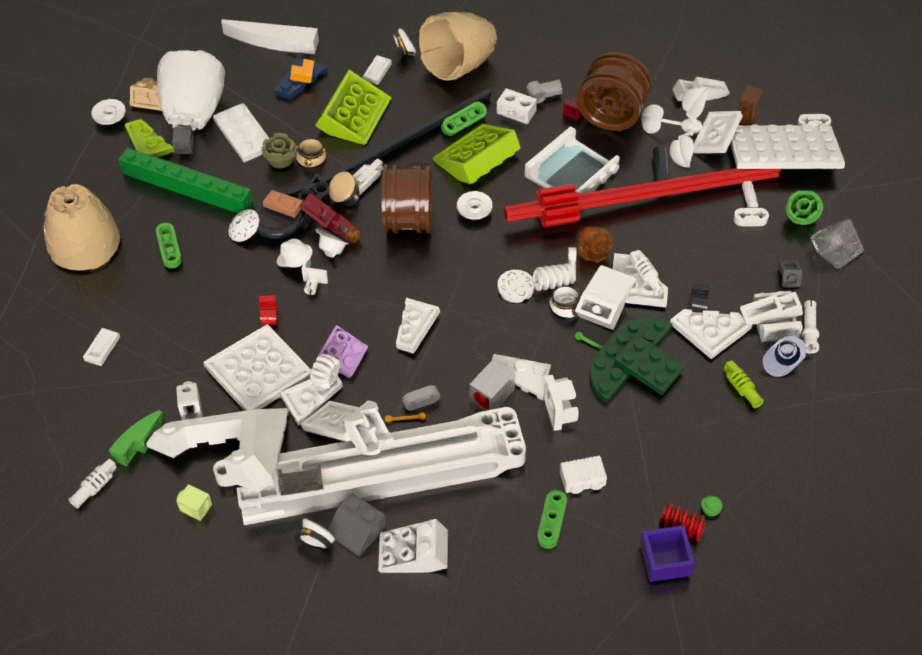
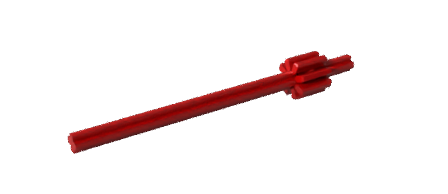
(562, 204)

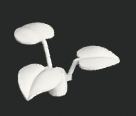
(681, 149)

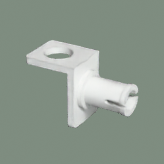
(313, 277)

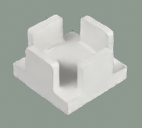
(556, 398)

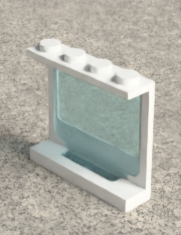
(570, 162)

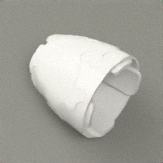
(189, 87)

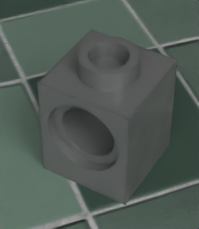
(183, 140)

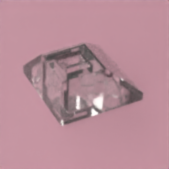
(838, 243)

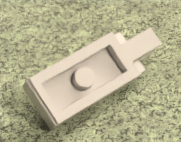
(368, 174)

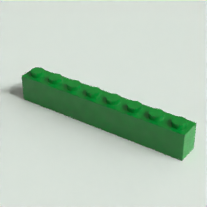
(185, 181)

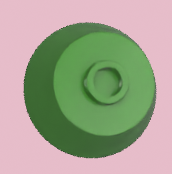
(804, 207)

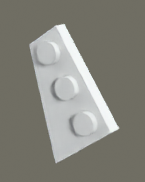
(415, 324)
(528, 374)
(307, 398)

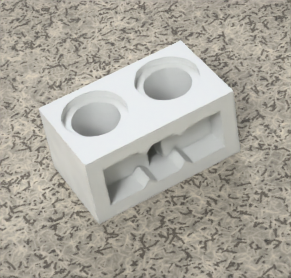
(516, 106)

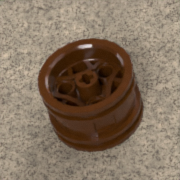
(614, 91)
(407, 198)

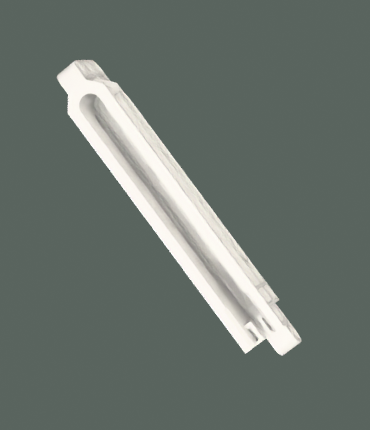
(411, 463)

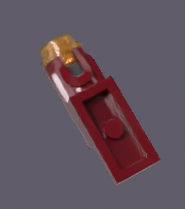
(330, 218)

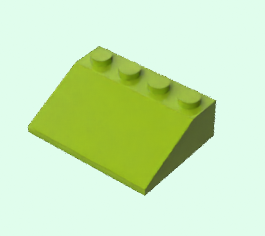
(353, 109)
(478, 152)

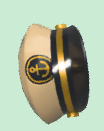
(310, 152)
(344, 189)

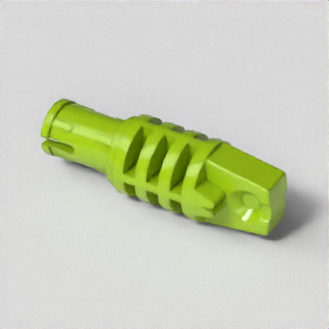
(742, 383)

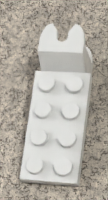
(346, 422)

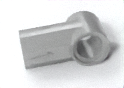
(544, 90)

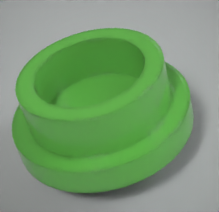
(711, 505)

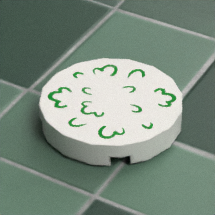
(515, 285)

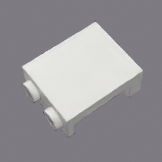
(776, 330)

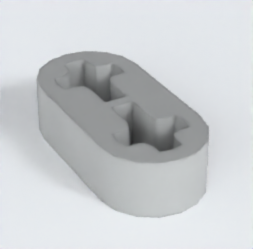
(421, 397)

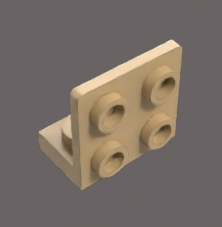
(145, 94)

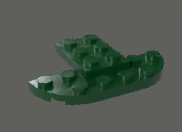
(635, 353)

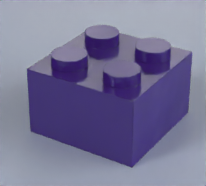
(667, 553)

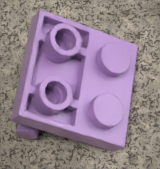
(345, 349)

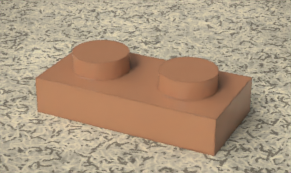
(282, 203)

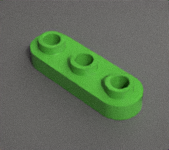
(466, 113)
(168, 245)
(549, 525)

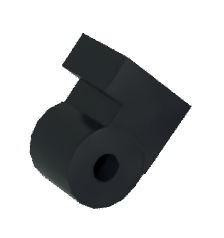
(699, 297)

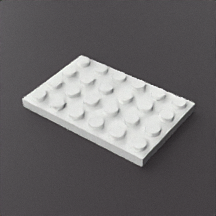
(786, 147)

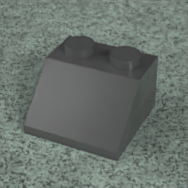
(356, 524)

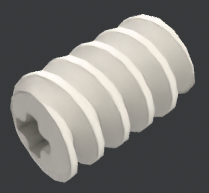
(553, 276)

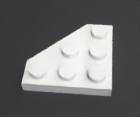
(641, 292)
(710, 330)

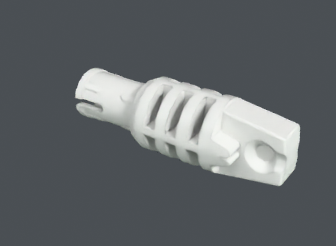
(646, 271)
(93, 483)

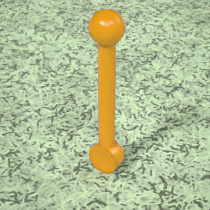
(389, 419)

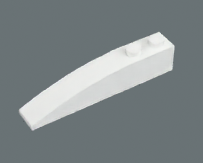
(273, 36)

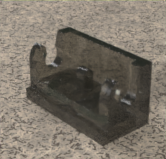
(300, 481)

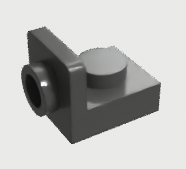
(791, 273)

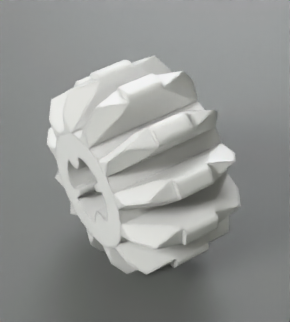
(325, 371)

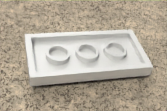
(241, 131)

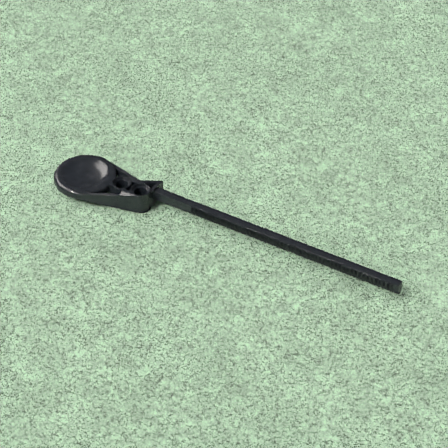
(279, 225)

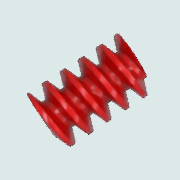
(677, 518)

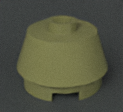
(279, 150)

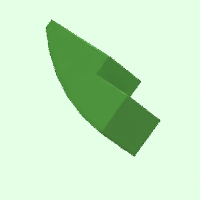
(136, 438)

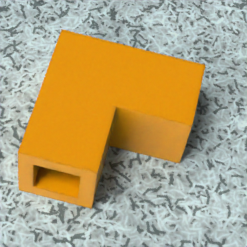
(304, 73)

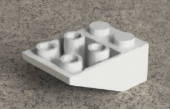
(605, 297)
(414, 548)

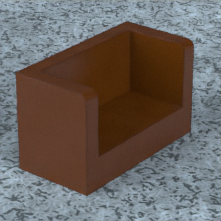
(749, 105)

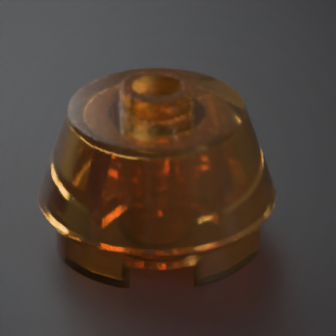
(595, 243)

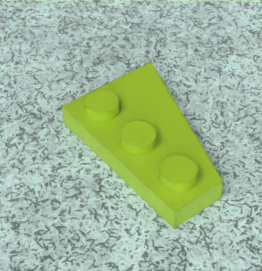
(146, 140)

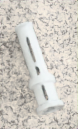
(810, 333)

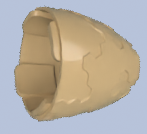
(455, 43)
(79, 229)

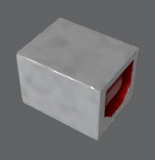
(492, 386)

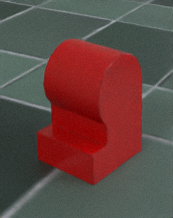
(268, 310)

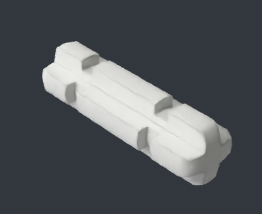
(749, 194)

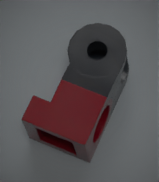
(571, 109)

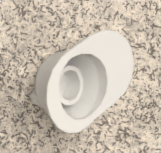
(330, 242)
(294, 253)

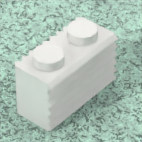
(583, 474)

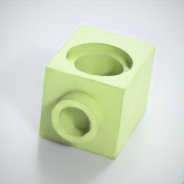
(193, 502)

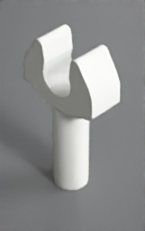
(572, 258)

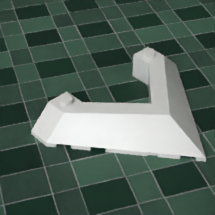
(259, 437)

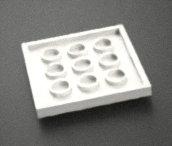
(257, 369)

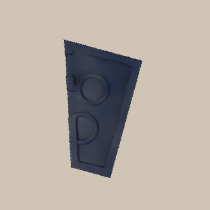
(290, 88)

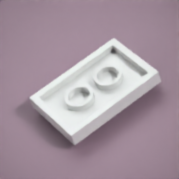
(717, 132)

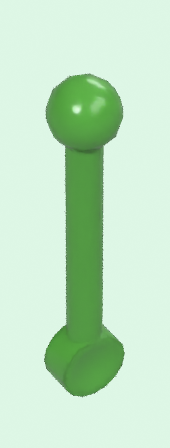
(579, 336)

